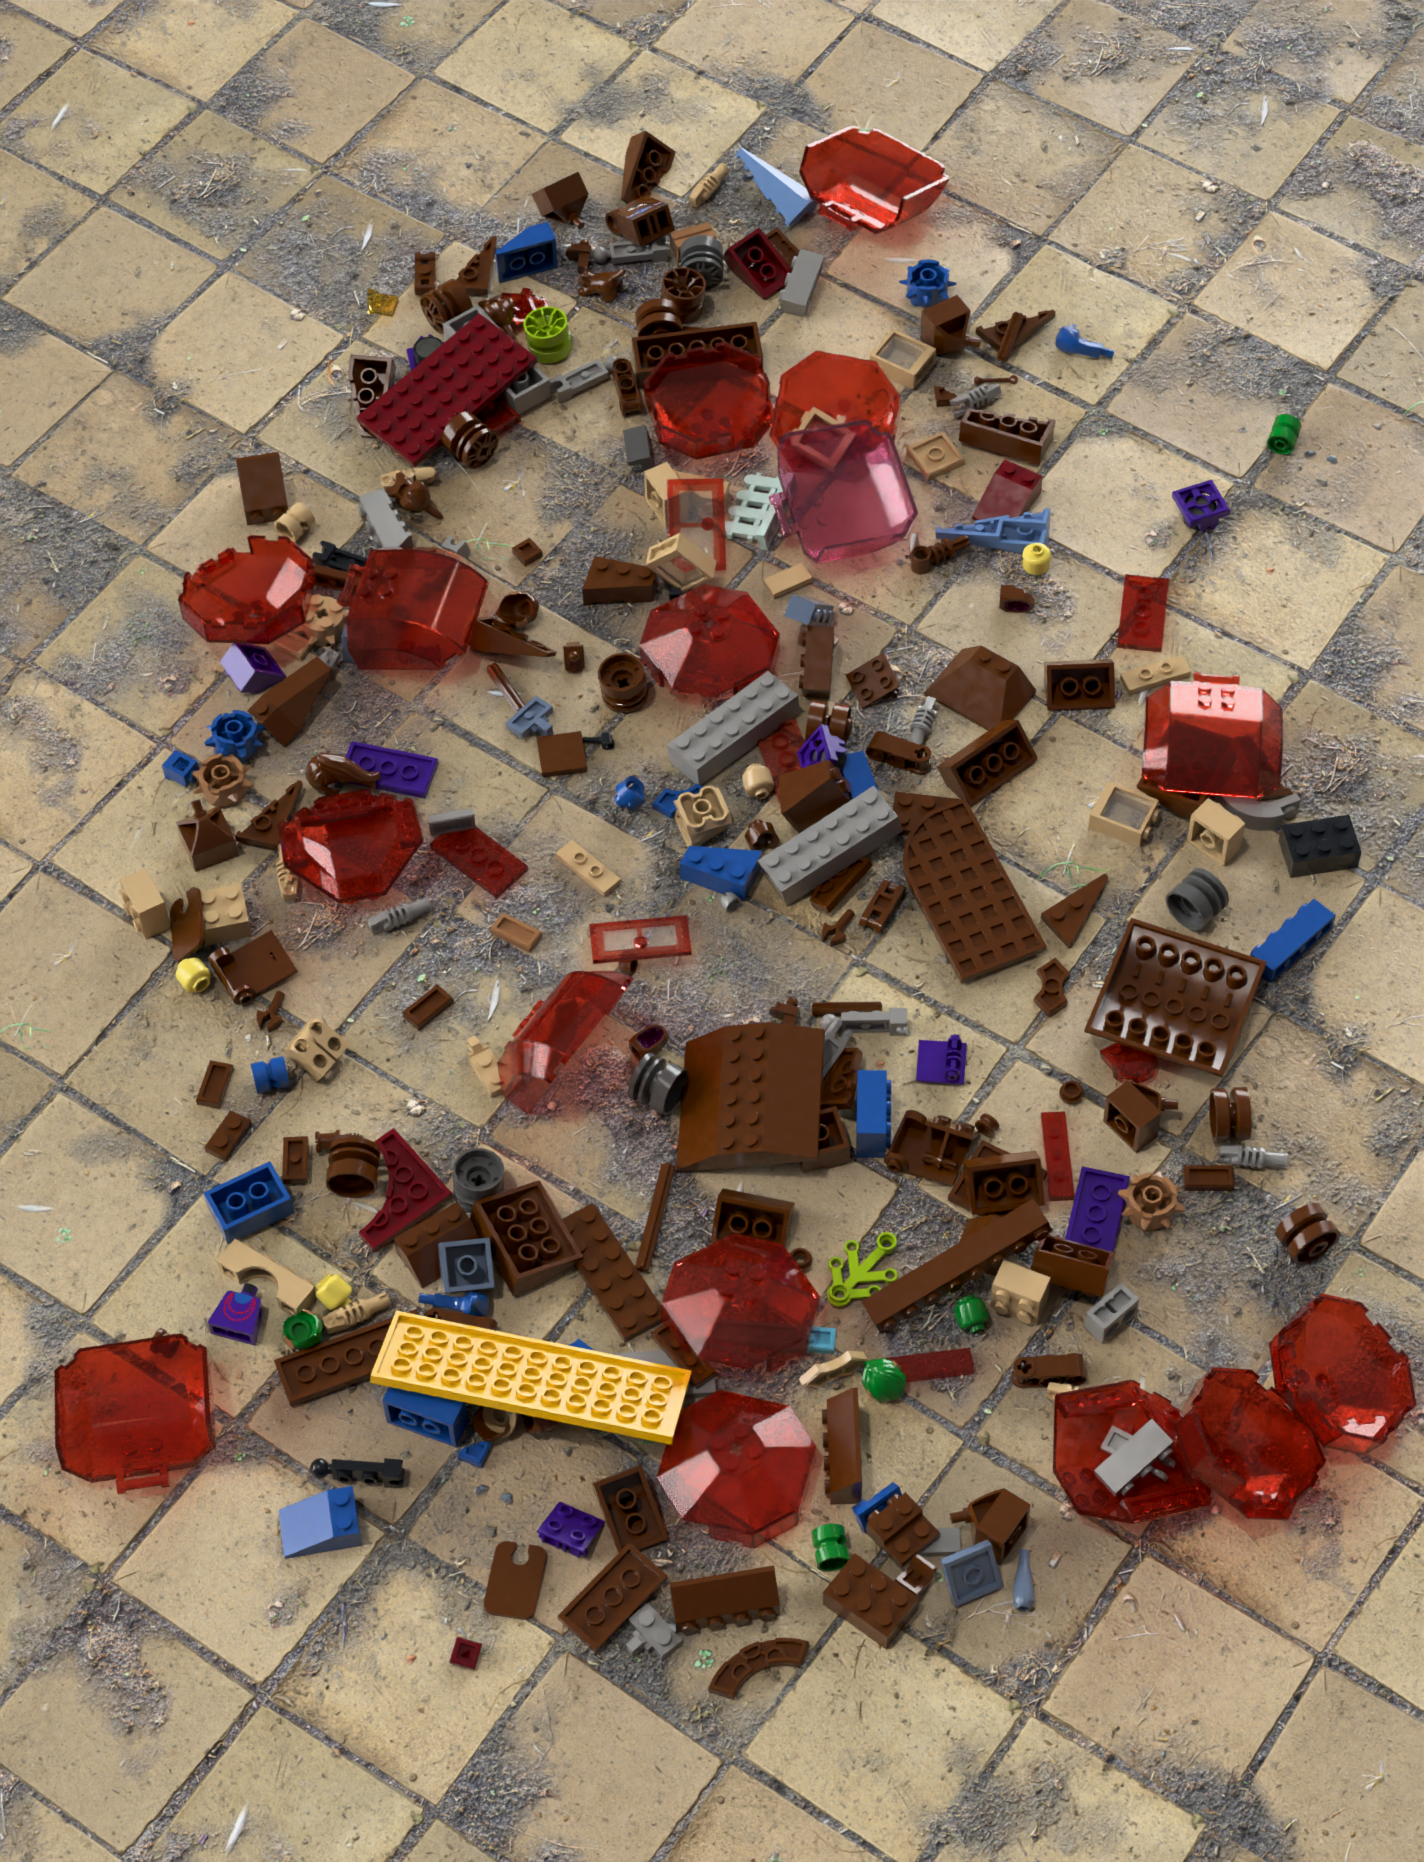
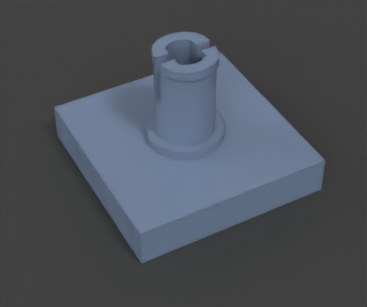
(971, 1573)

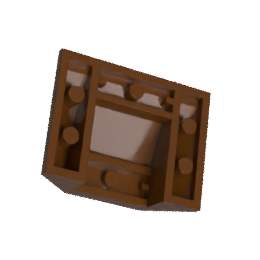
(982, 687)

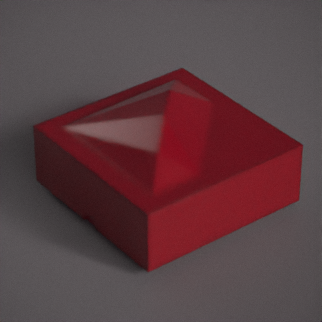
(465, 1653)

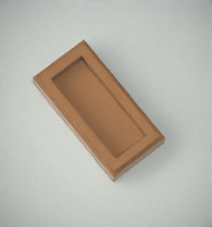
(516, 932)

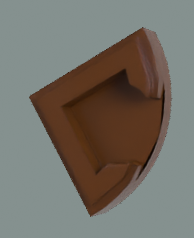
(943, 396)

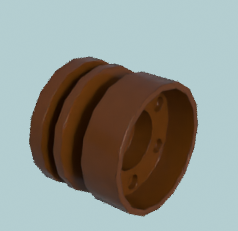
(444, 304)
(469, 440)
(623, 682)
(353, 1167)

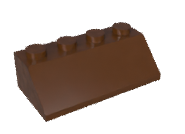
(988, 761)
(843, 1448)
(725, 1599)

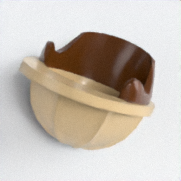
(494, 1423)

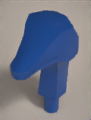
(1070, 342)
(472, 1303)

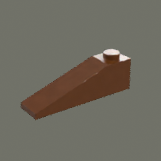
(644, 165)
(498, 637)
(288, 703)

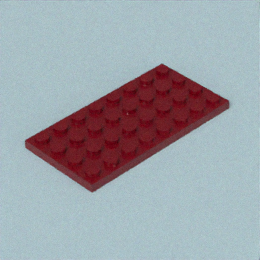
(453, 379)

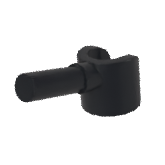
(673, 592)
(605, 739)

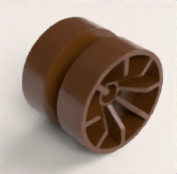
(687, 290)
(838, 722)

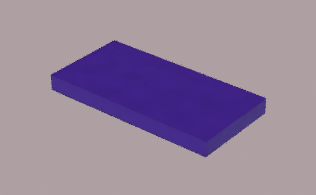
(399, 770)
(1097, 1208)

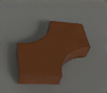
(1051, 996)

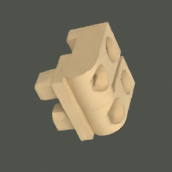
(316, 1048)

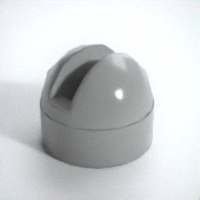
(730, 902)

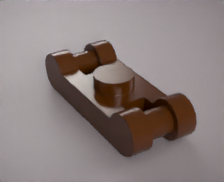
(425, 273)
(882, 905)

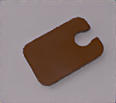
(187, 927)
(513, 1587)

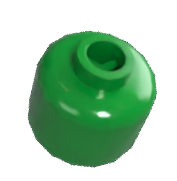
(971, 1313)

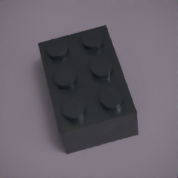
(1319, 846)

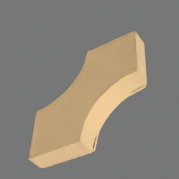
(822, 1373)

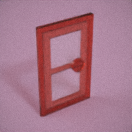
(698, 514)
(640, 939)

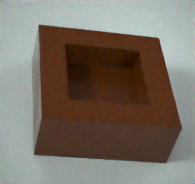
(527, 552)

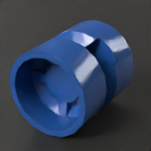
(270, 1075)

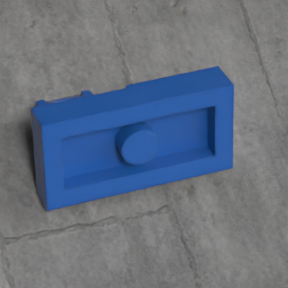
(879, 1501)

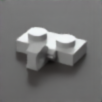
(651, 1634)

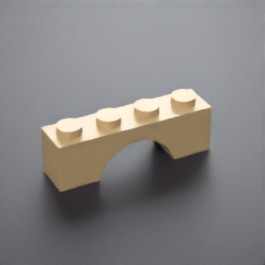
(243, 1263)

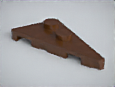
(477, 274)
(995, 334)
(264, 828)
(1068, 915)

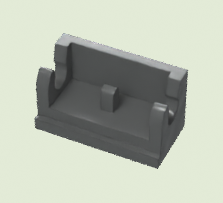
(638, 448)

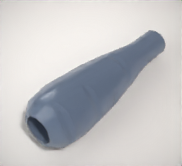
(1023, 1585)

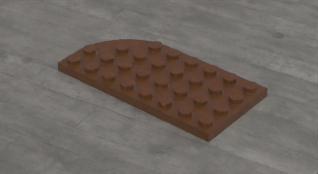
(967, 893)

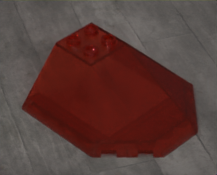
(351, 843)
(1081, 1427)

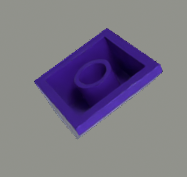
(251, 667)

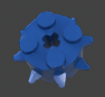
(927, 283)
(235, 735)

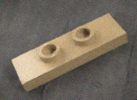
(1155, 674)
(588, 868)

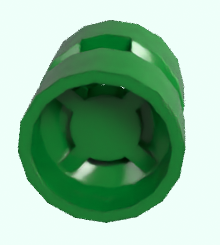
(1284, 434)
(831, 1548)

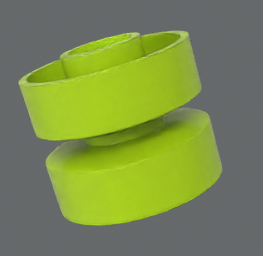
(548, 334)

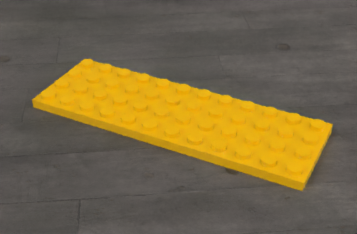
(532, 1377)

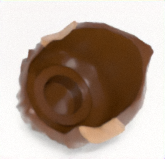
(518, 609)

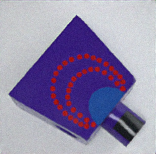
(238, 1316)

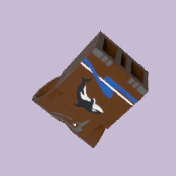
(641, 220)

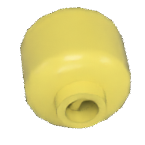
(1036, 559)
(193, 975)
(333, 1292)

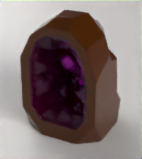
(1015, 599)
(648, 1040)

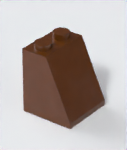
(262, 488)
(812, 794)

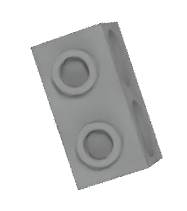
(1111, 1312)

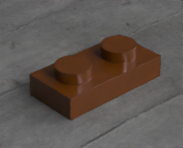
(228, 1135)
(295, 1160)

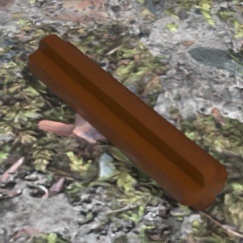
(1010, 337)
(505, 687)
(837, 1008)

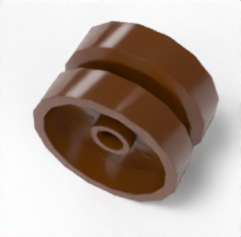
(658, 317)
(1230, 1114)
(1307, 1233)

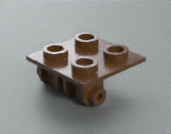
(873, 681)

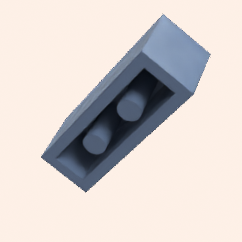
(809, 611)

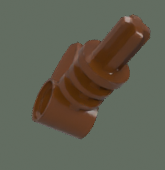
(923, 556)

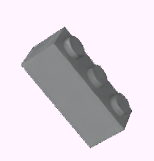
(801, 282)
(1134, 1459)

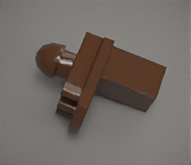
(580, 252)
(574, 657)
(787, 1012)

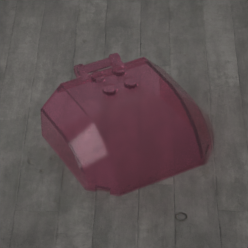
(842, 491)

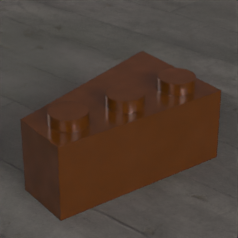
(619, 581)
(817, 661)

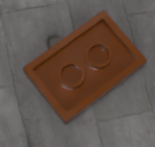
(913, 807)

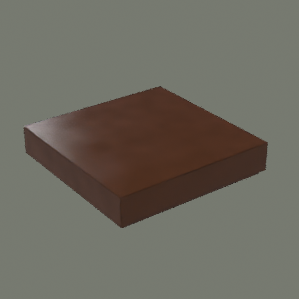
(561, 754)

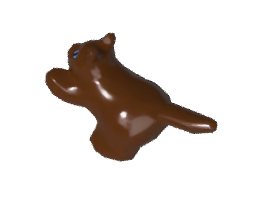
(601, 283)
(500, 312)
(412, 496)

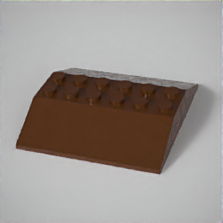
(1176, 997)
(751, 1097)

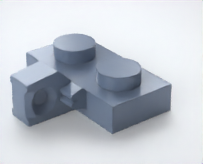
(531, 719)

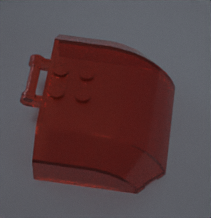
(870, 179)
(411, 608)
(1212, 737)
(556, 1032)
(134, 1411)

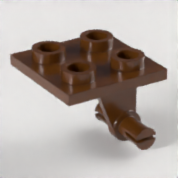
(944, 1123)

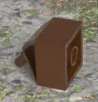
(563, 200)
(947, 326)
(207, 837)
(1136, 1113)
(996, 1517)

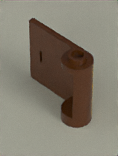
(252, 968)
(914, 1139)

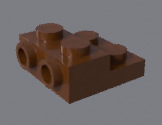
(901, 1529)

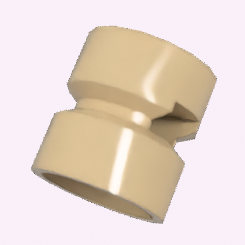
(295, 522)

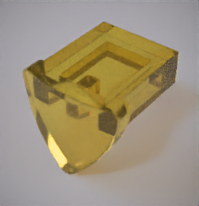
(381, 303)

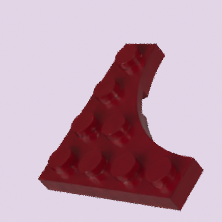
(410, 1196)

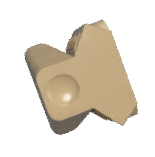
(701, 815)

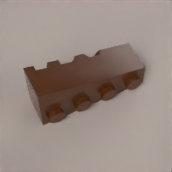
(1007, 435)

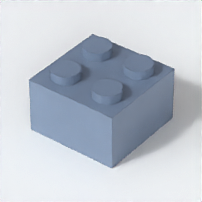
(466, 1265)

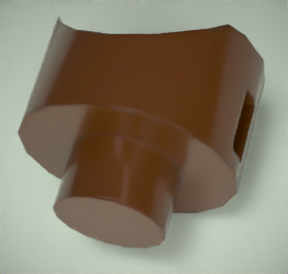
(761, 835)

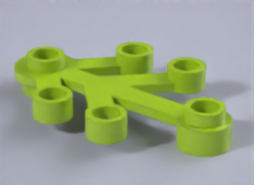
(860, 1273)

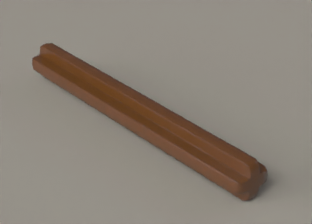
(655, 1217)

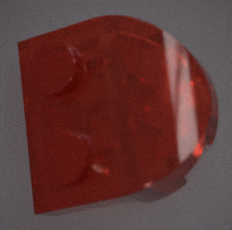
(524, 304)
(1129, 1063)

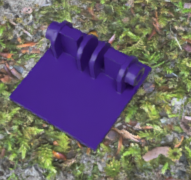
(941, 1061)
(570, 1527)

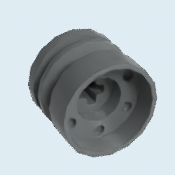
(705, 256)
(1197, 899)
(657, 1083)
(477, 1176)

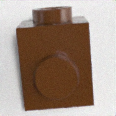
(917, 1575)

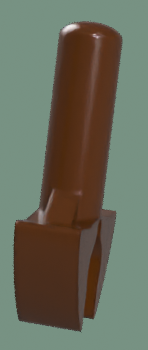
(837, 929)
(271, 1013)

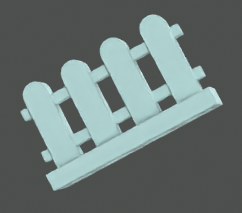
(764, 519)

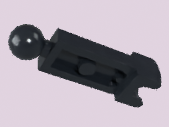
(336, 558)
(345, 1471)

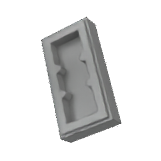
(451, 822)

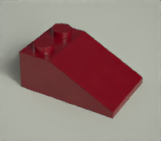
(757, 264)
(1009, 492)

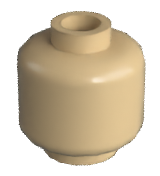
(757, 780)

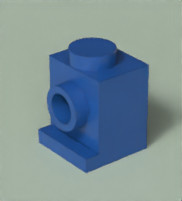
(180, 768)

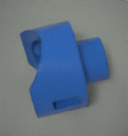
(632, 796)

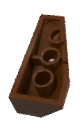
(369, 380)

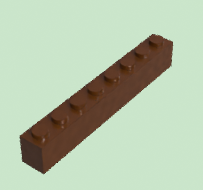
(957, 1266)

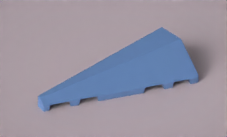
(788, 195)
(1003, 532)

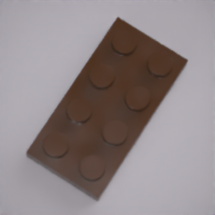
(612, 1597)

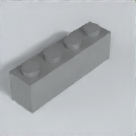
(383, 520)

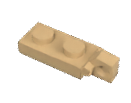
(484, 1065)

